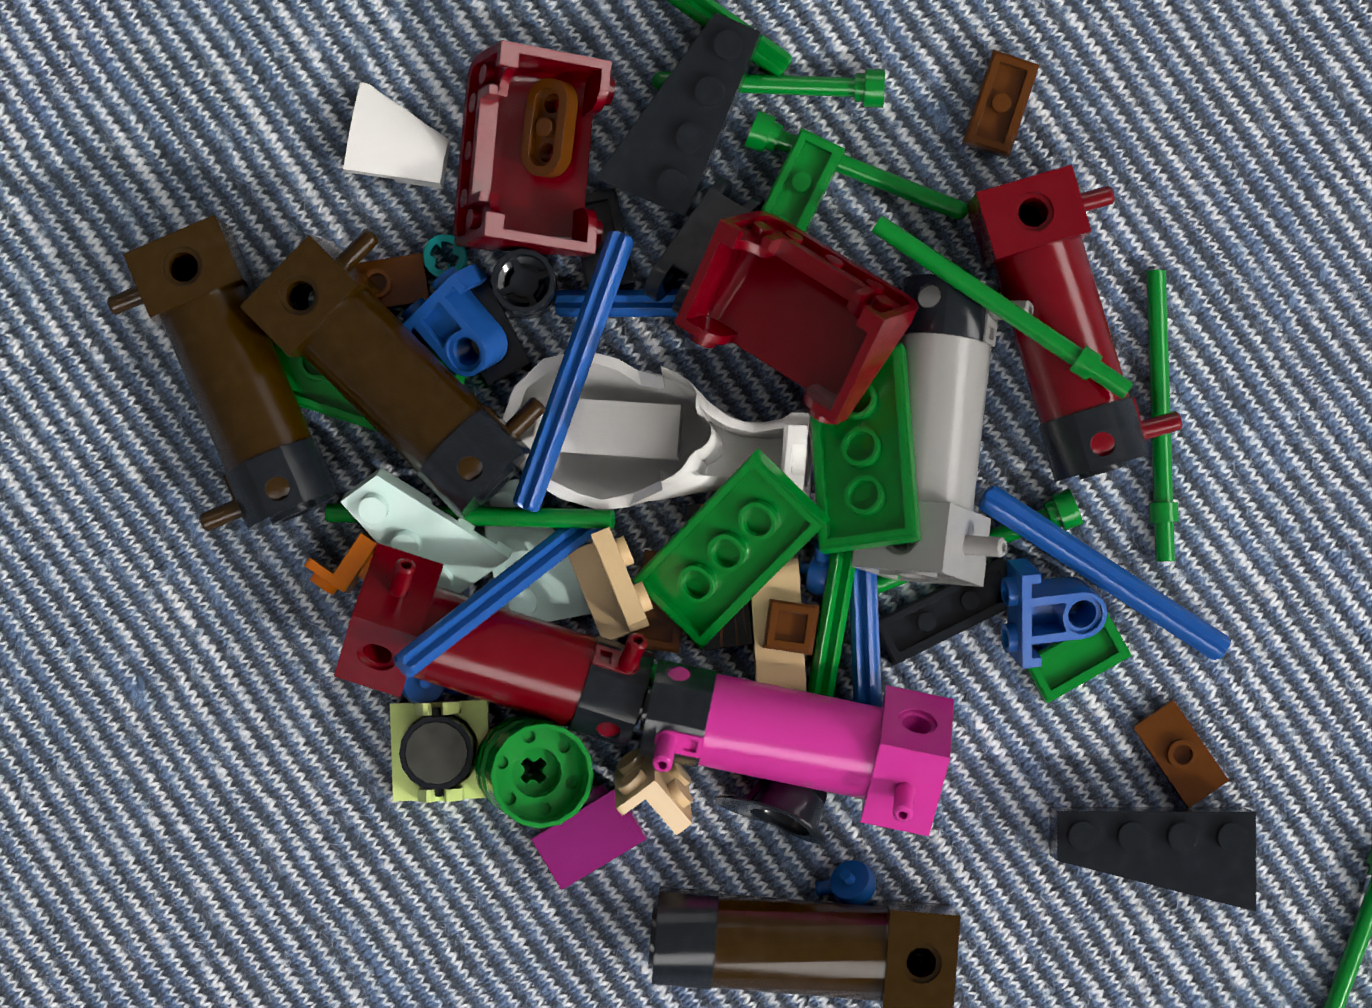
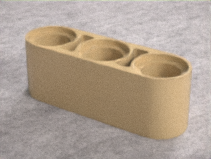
(772, 665)

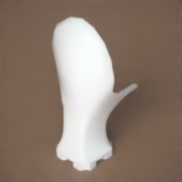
(653, 437)

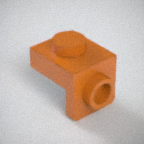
(349, 570)

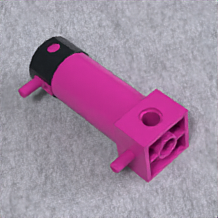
(881, 754)

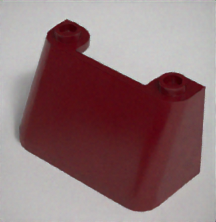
(496, 197)
(796, 310)

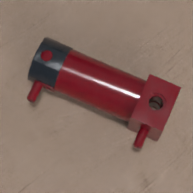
(1080, 420)
(506, 660)

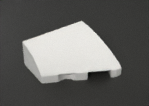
(394, 142)

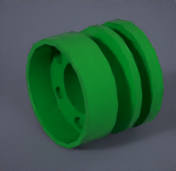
(561, 774)

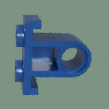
(454, 318)
(1041, 609)

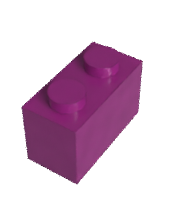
(588, 838)

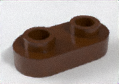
(549, 128)

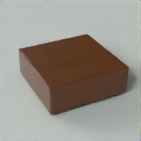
(790, 626)

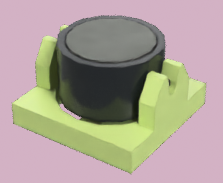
(437, 749)

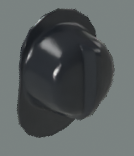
(782, 805)

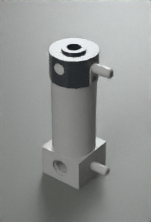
(948, 383)

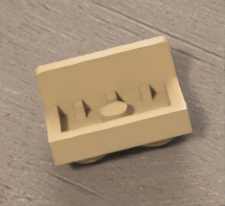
(607, 587)
(664, 791)

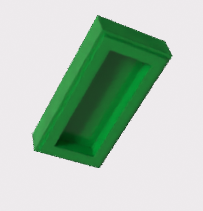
(1077, 661)

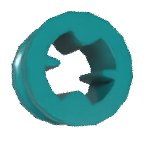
(438, 241)

